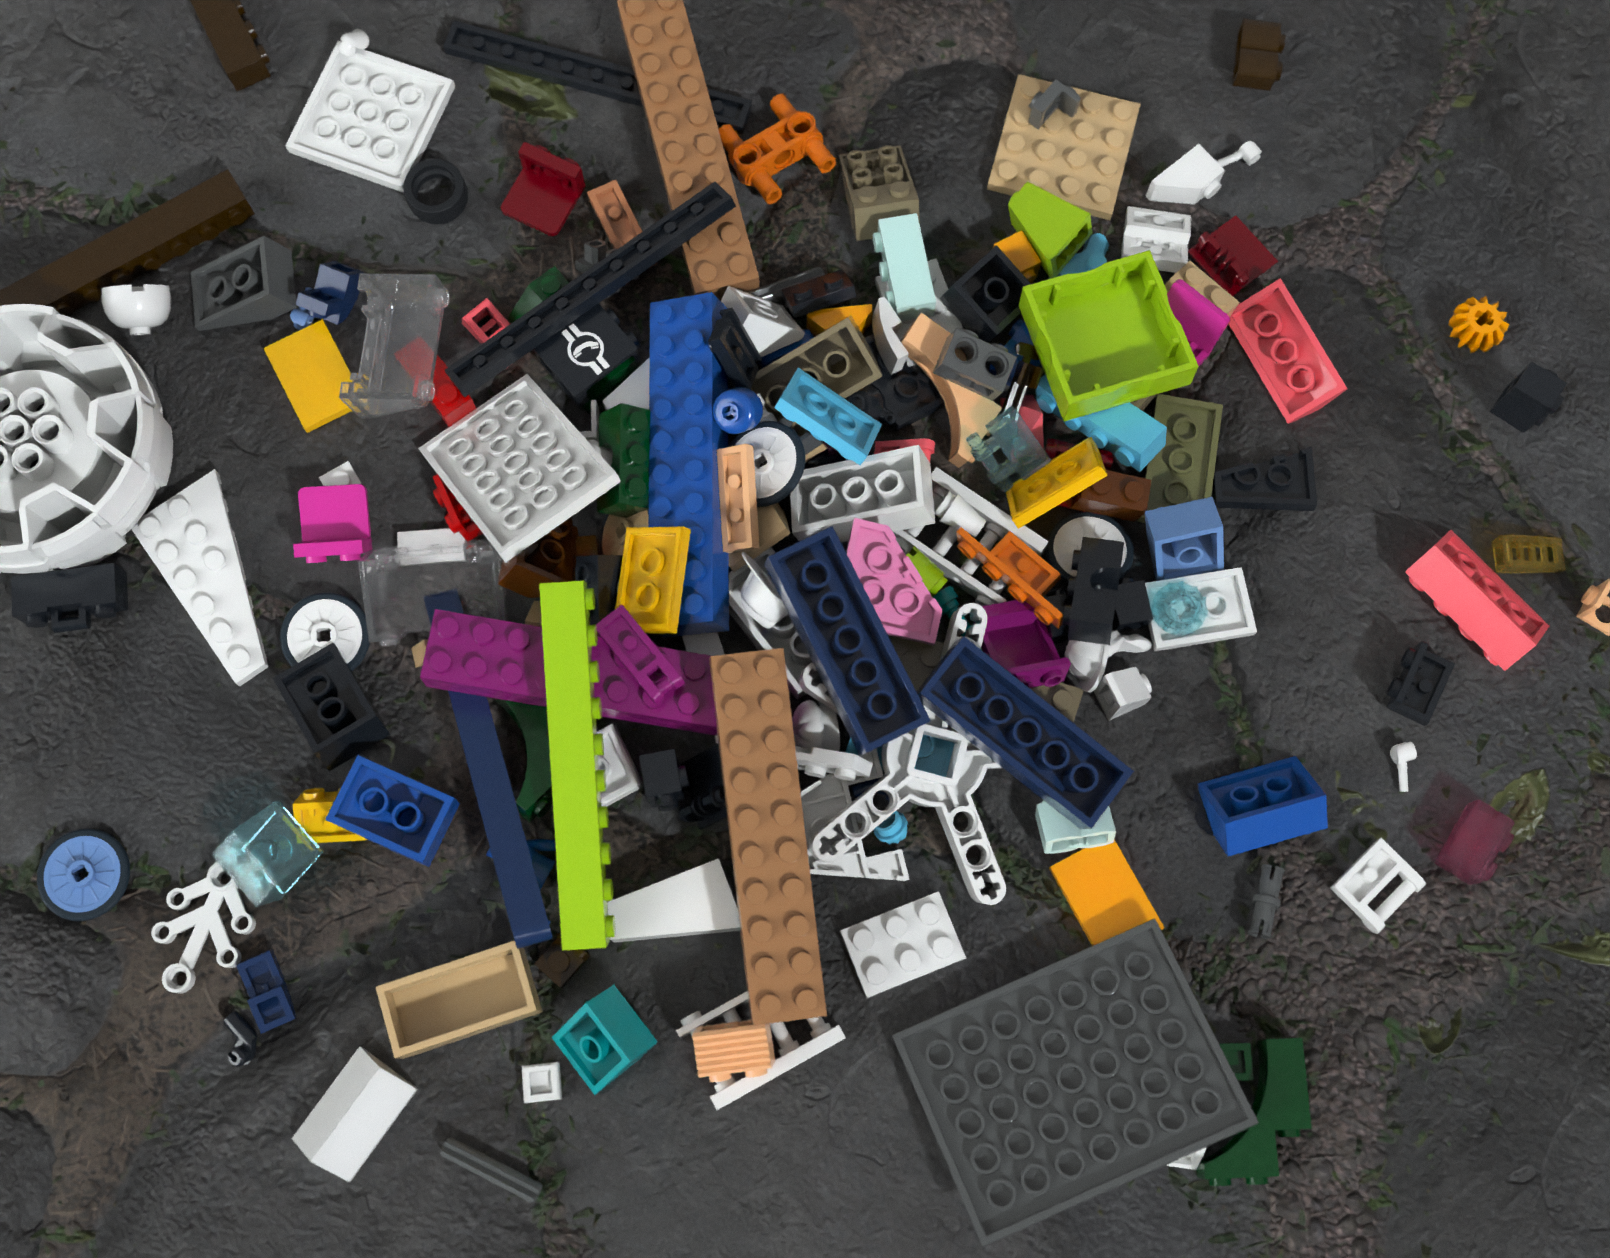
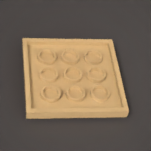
(1067, 156)

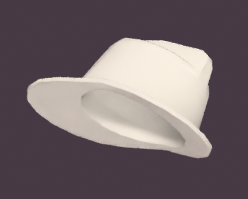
(761, 597)

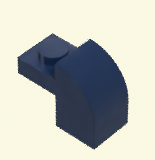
(333, 292)

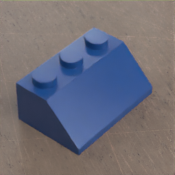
(1263, 805)

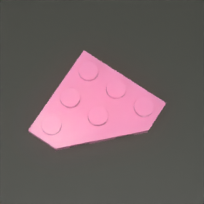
(893, 583)

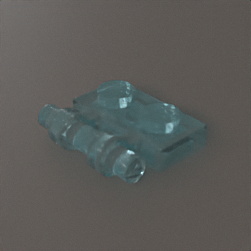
(1016, 442)

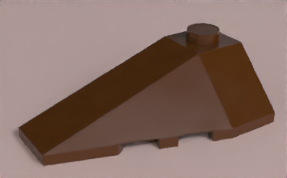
(544, 561)

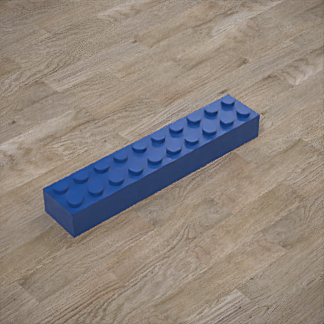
(683, 452)

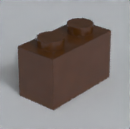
(1115, 496)

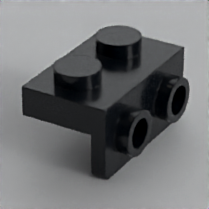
(818, 293)
(1419, 684)

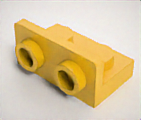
(311, 811)

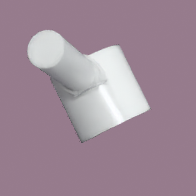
(1248, 152)
(1400, 755)

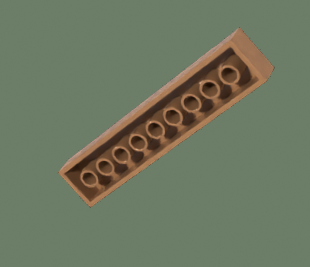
(686, 139)
(767, 836)

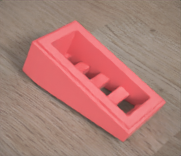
(477, 314)

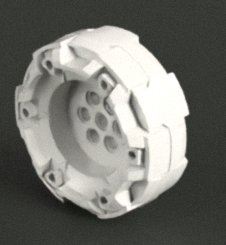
(109, 416)

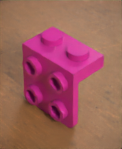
(1199, 318)
(333, 522)

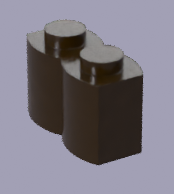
(1257, 54)

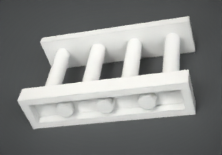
(996, 527)
(790, 1052)

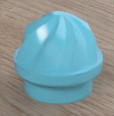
(892, 829)

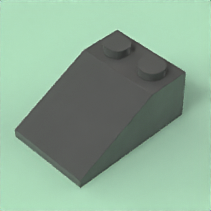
(244, 286)

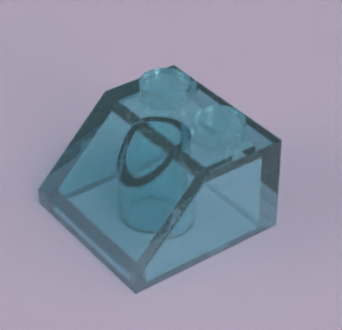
(267, 854)

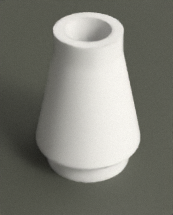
(958, 513)

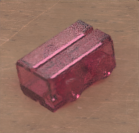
(1475, 843)

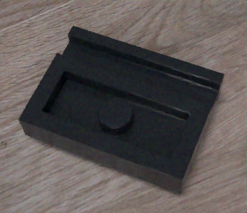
(734, 349)

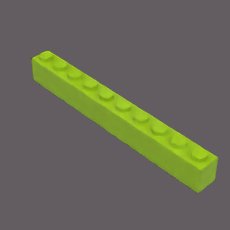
(575, 765)

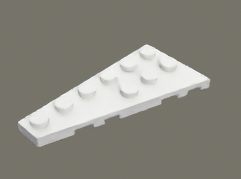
(202, 564)

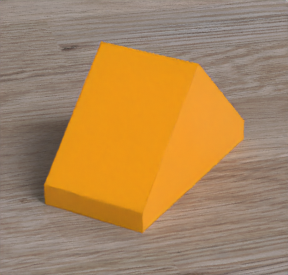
(825, 318)

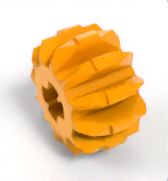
(1478, 324)

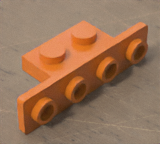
(1020, 569)

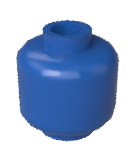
(737, 410)

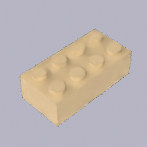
(458, 1000)

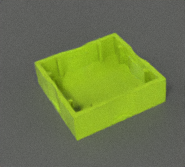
(1107, 336)

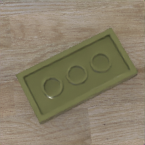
(1187, 461)

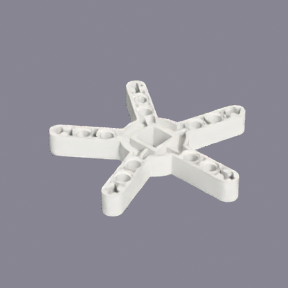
(925, 789)

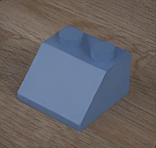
(1185, 539)

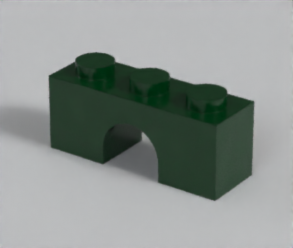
(628, 435)

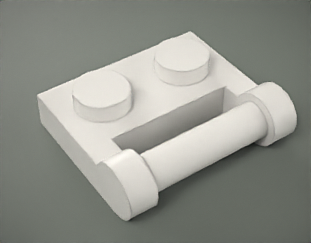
(1369, 876)

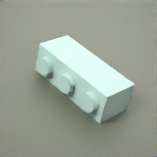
(905, 266)

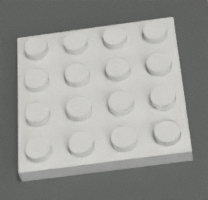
(370, 116)

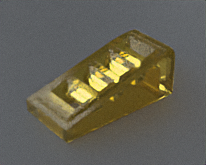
(1504, 559)

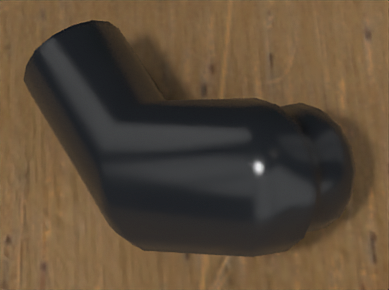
(245, 1040)

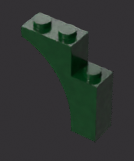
(536, 791)
(1279, 1105)

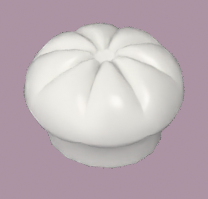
(815, 727)

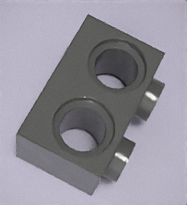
(972, 372)

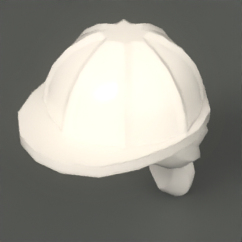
(1090, 659)

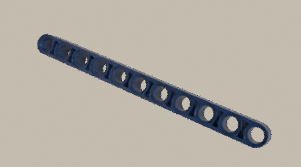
(496, 803)

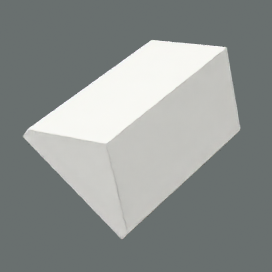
(353, 1115)

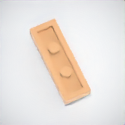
(738, 498)

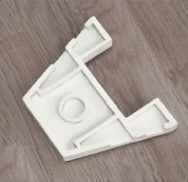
(826, 800)

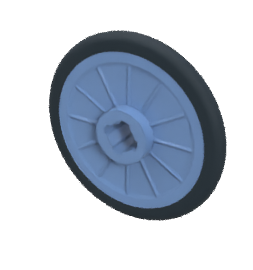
(94, 895)

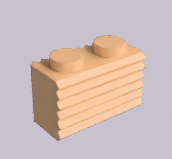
(733, 1049)

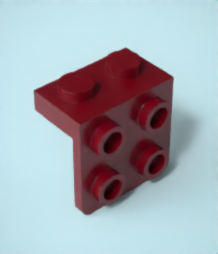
(544, 190)

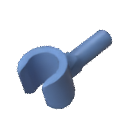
(300, 317)

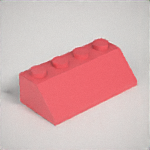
(1477, 601)

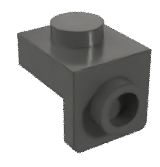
(1054, 97)

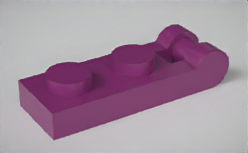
(638, 653)

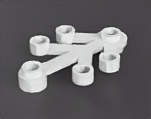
(205, 920)

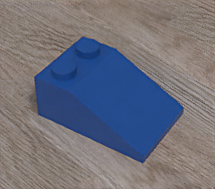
(393, 811)

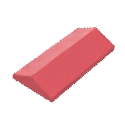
(1285, 352)

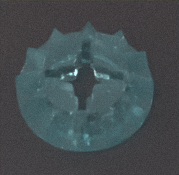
(1167, 616)

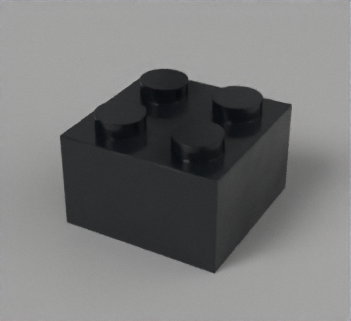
(987, 295)

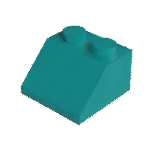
(604, 1039)

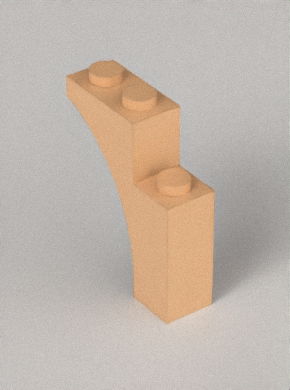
(965, 409)

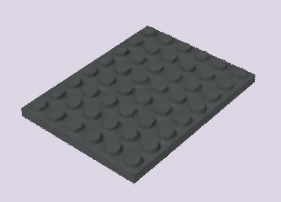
(1072, 1082)

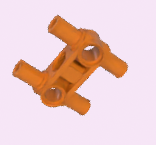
(776, 148)

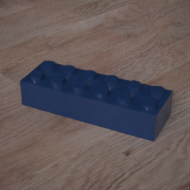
(846, 641)
(1023, 734)

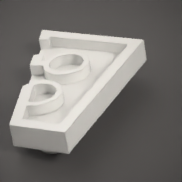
(824, 761)

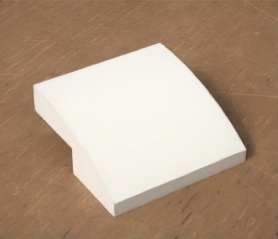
(1161, 233)

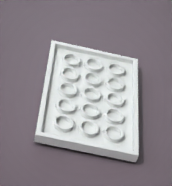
(518, 467)

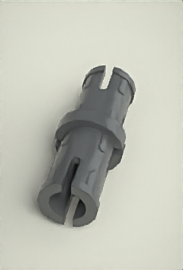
(1266, 901)

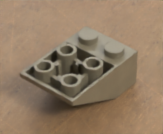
(877, 188)

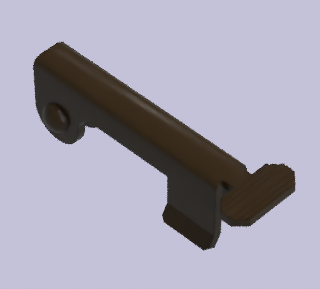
(1025, 376)

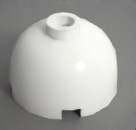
(137, 306)

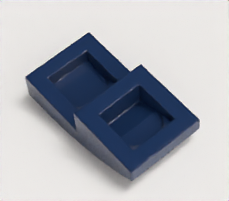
(267, 991)

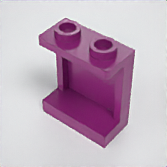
(1022, 644)

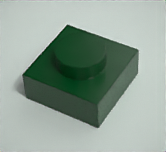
(1239, 1059)

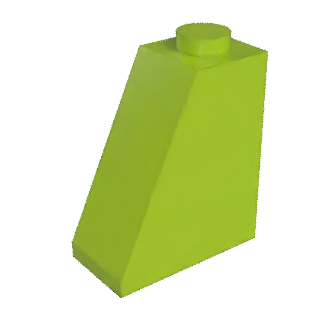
(1051, 226)

